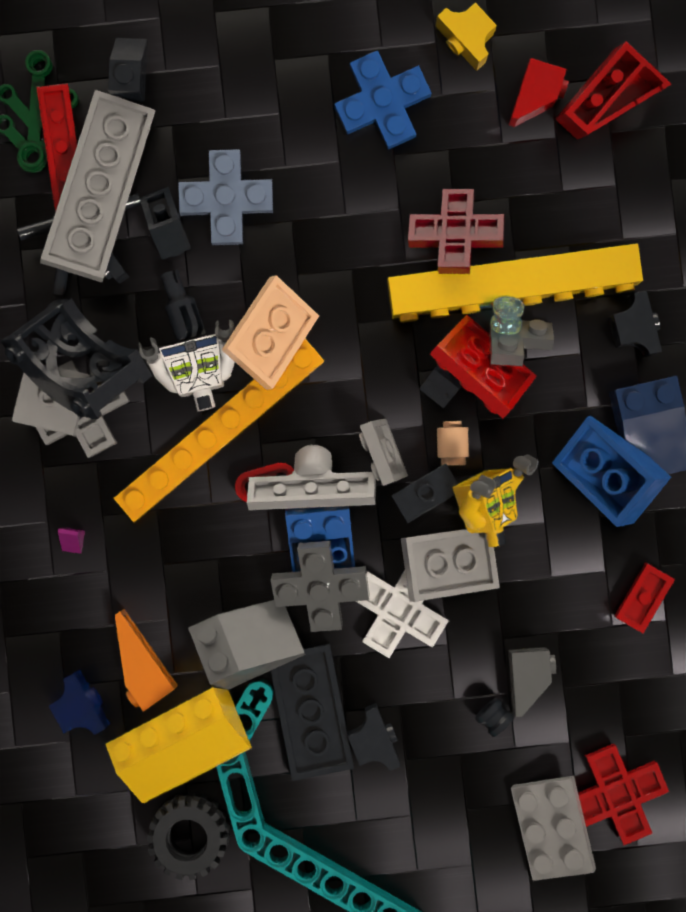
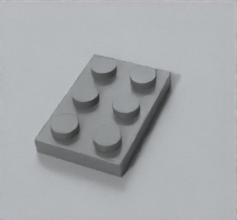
(448, 564)
(553, 828)

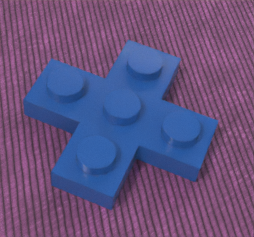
(382, 100)

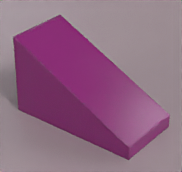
(71, 540)

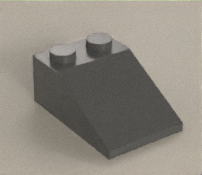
(245, 643)

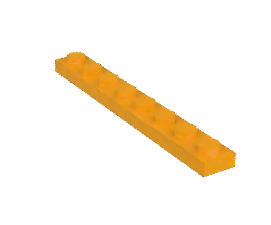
(213, 435)

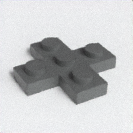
(320, 586)

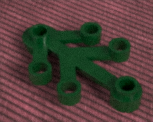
(31, 118)

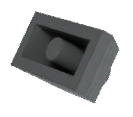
(529, 676)

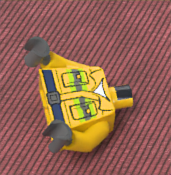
(489, 499)

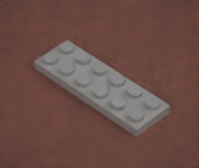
(98, 186)

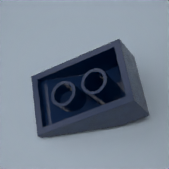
(653, 421)

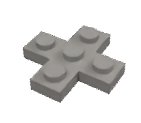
(92, 433)

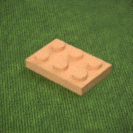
(270, 332)

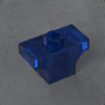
(79, 706)

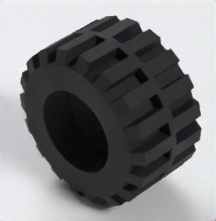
(180, 860)

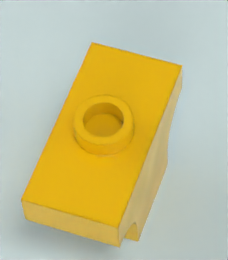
(467, 33)

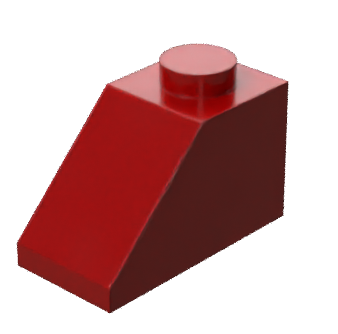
(539, 90)

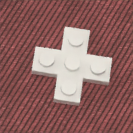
(397, 616)

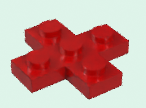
(621, 793)

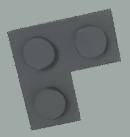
(510, 348)

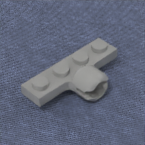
(311, 485)

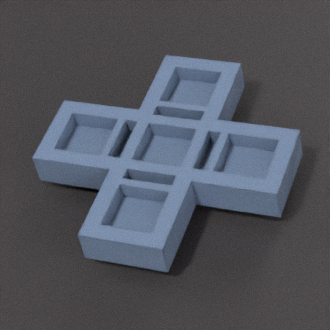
(225, 197)

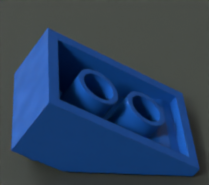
(611, 472)

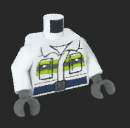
(192, 366)

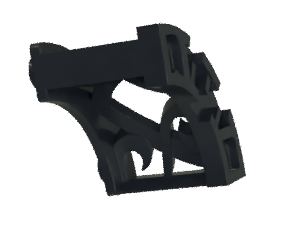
(80, 395)

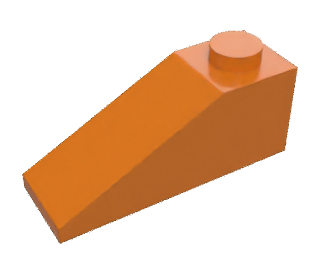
(142, 669)

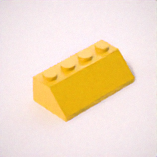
(179, 744)

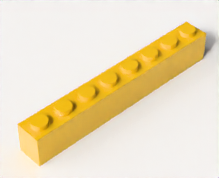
(524, 279)

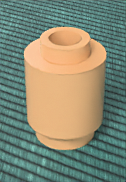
(452, 443)

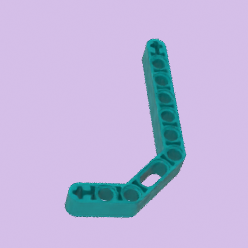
(297, 851)

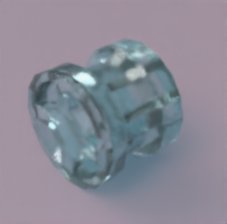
(507, 315)

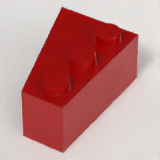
(612, 90)

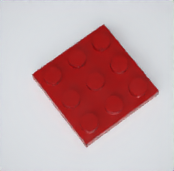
(467, 357)

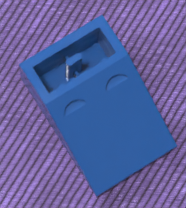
(319, 525)

